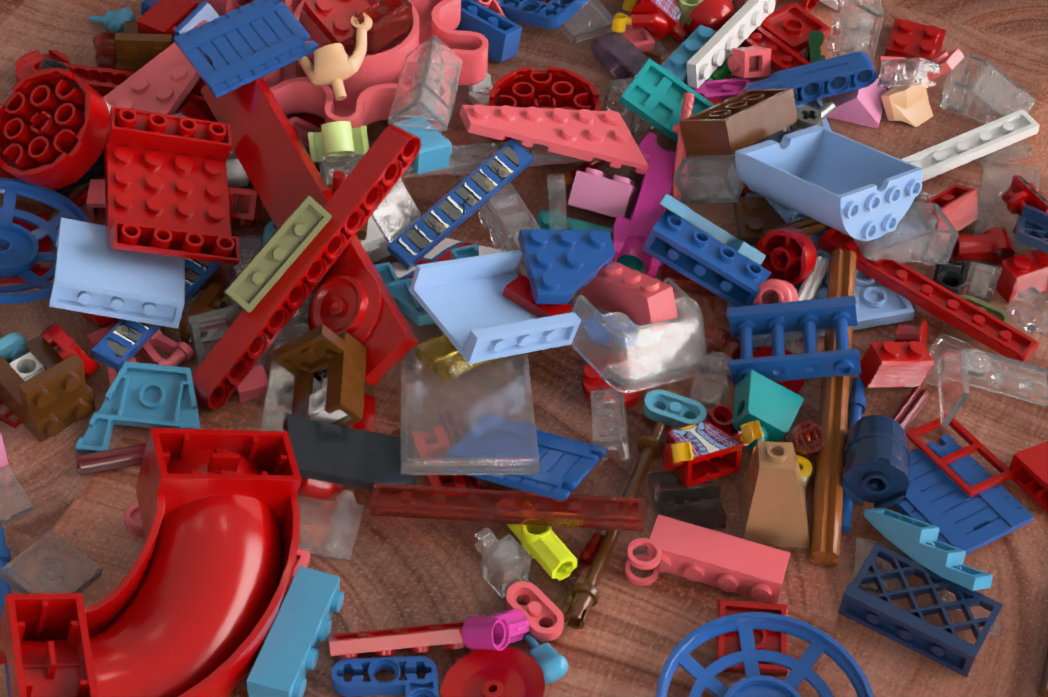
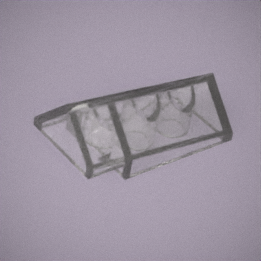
(427, 87)

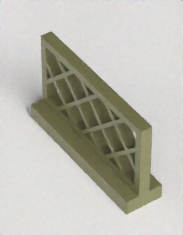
(276, 255)

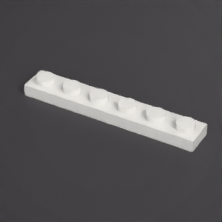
(727, 37)
(974, 144)

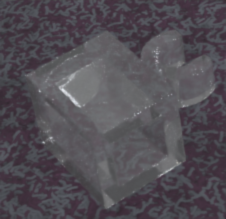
(502, 561)

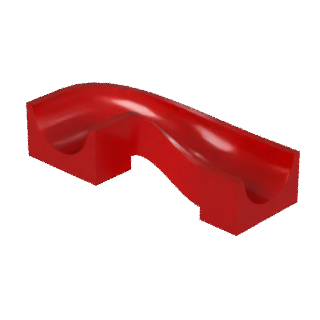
(200, 594)

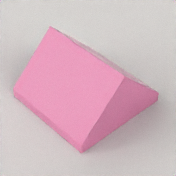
(859, 106)

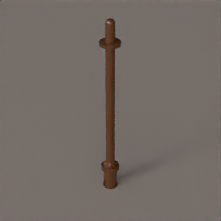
(585, 594)

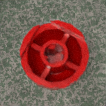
(710, 14)
(788, 254)

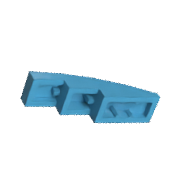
(920, 543)

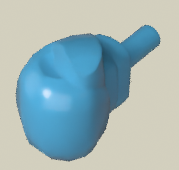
(114, 20)
(549, 660)

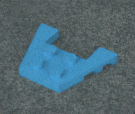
(713, 230)
(400, 288)
(143, 398)

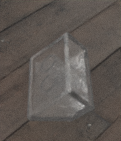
(856, 27)

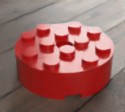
(544, 89)
(52, 128)

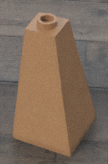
(774, 498)

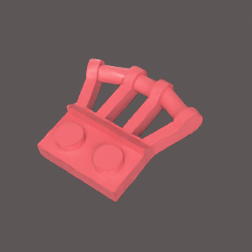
(178, 351)

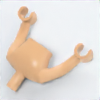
(334, 65)

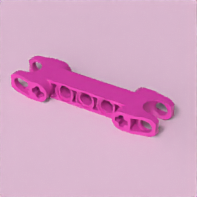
(631, 234)

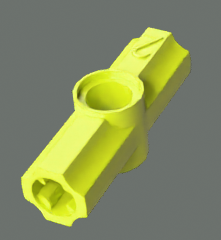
(546, 549)

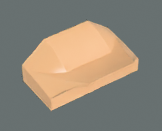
(907, 104)

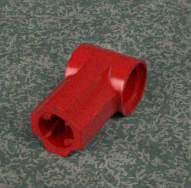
(991, 245)

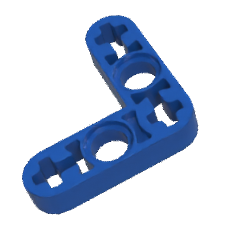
(541, 14)
(410, 686)

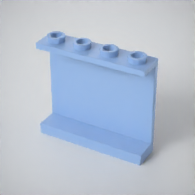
(115, 281)
(475, 316)

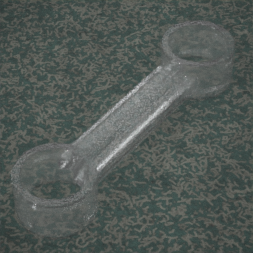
(557, 201)

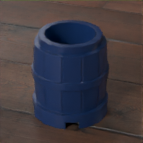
(876, 461)

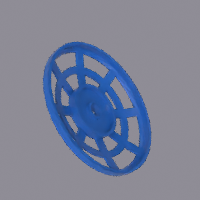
(22, 245)
(755, 684)

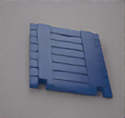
(245, 45)
(562, 467)
(962, 519)

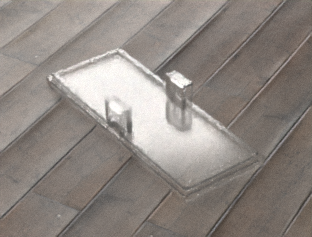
(466, 425)

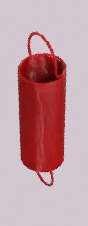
(590, 550)

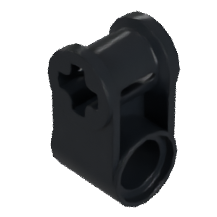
(951, 275)

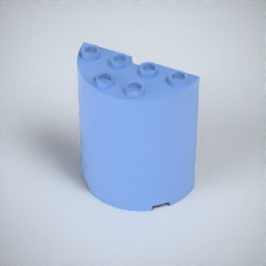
(832, 180)

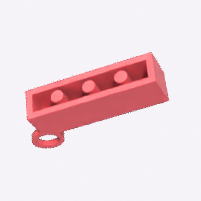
(631, 293)
(709, 559)

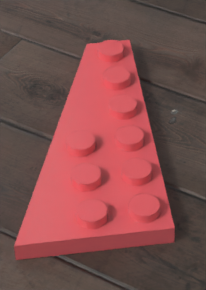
(158, 85)
(565, 132)

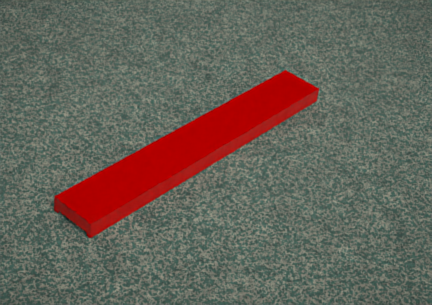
(283, 178)

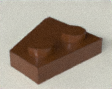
(753, 217)

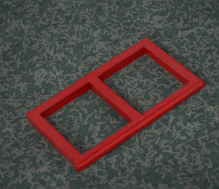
(974, 446)

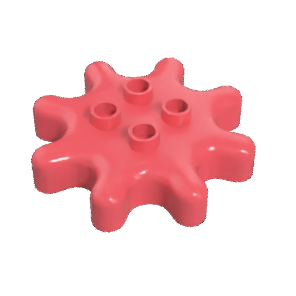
(375, 83)

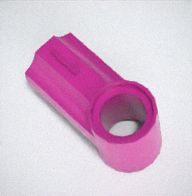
(495, 630)

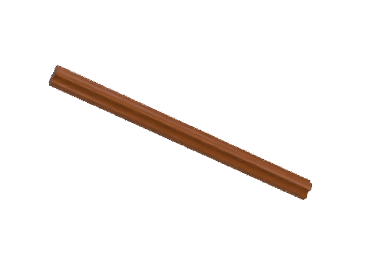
(833, 422)

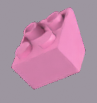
(602, 195)

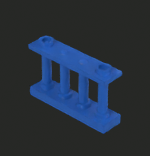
(791, 317)

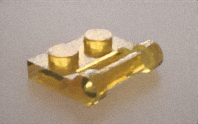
(445, 359)

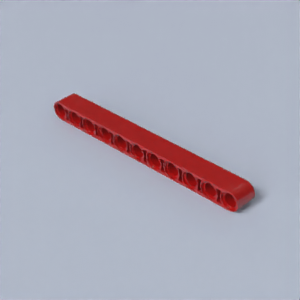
(351, 208)

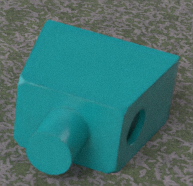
(765, 402)

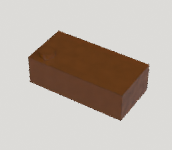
(739, 121)

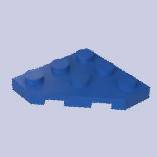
(563, 261)

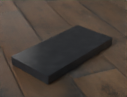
(345, 454)

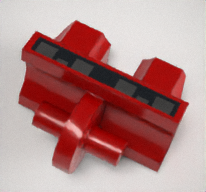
(1023, 193)

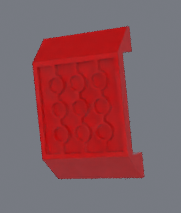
(168, 186)

